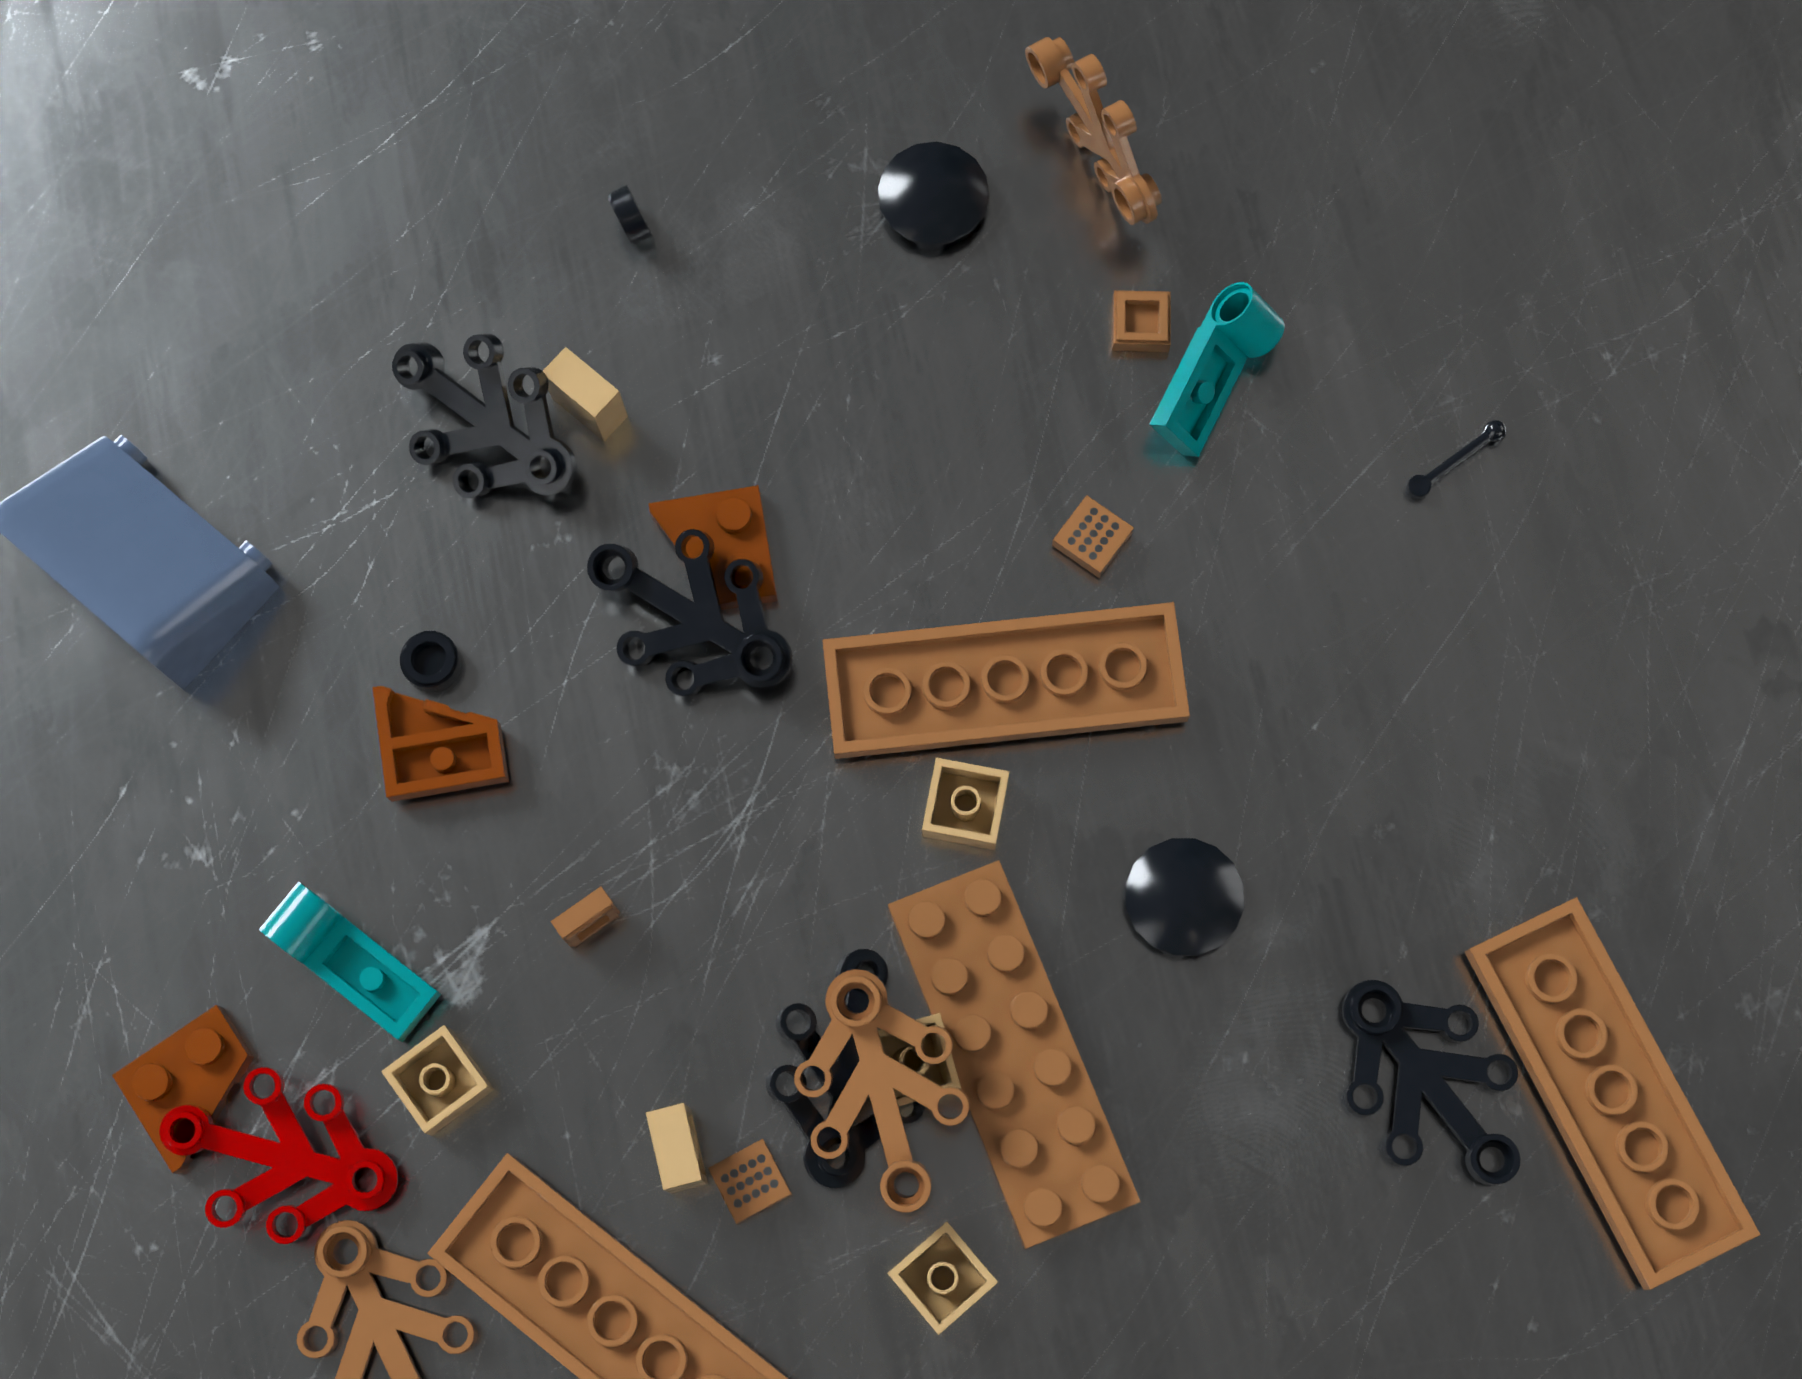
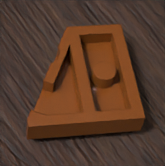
(737, 529)
(435, 748)
(185, 1069)

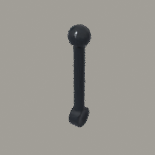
(1420, 485)

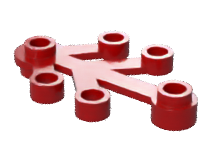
(291, 1158)

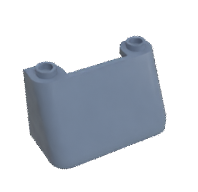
(138, 556)

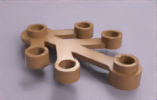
(1097, 128)
(878, 1077)
(377, 1317)

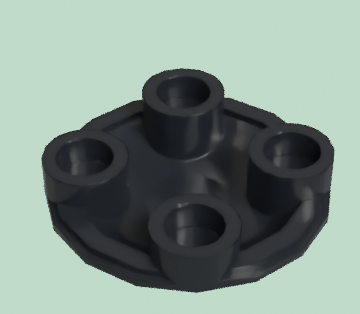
(933, 194)
(1184, 897)

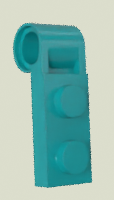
(1234, 329)
(350, 961)

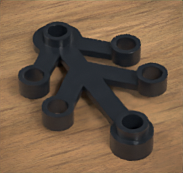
(490, 419)
(700, 619)
(1422, 1073)
(803, 1110)

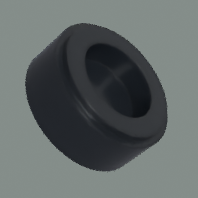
(629, 215)
(430, 661)

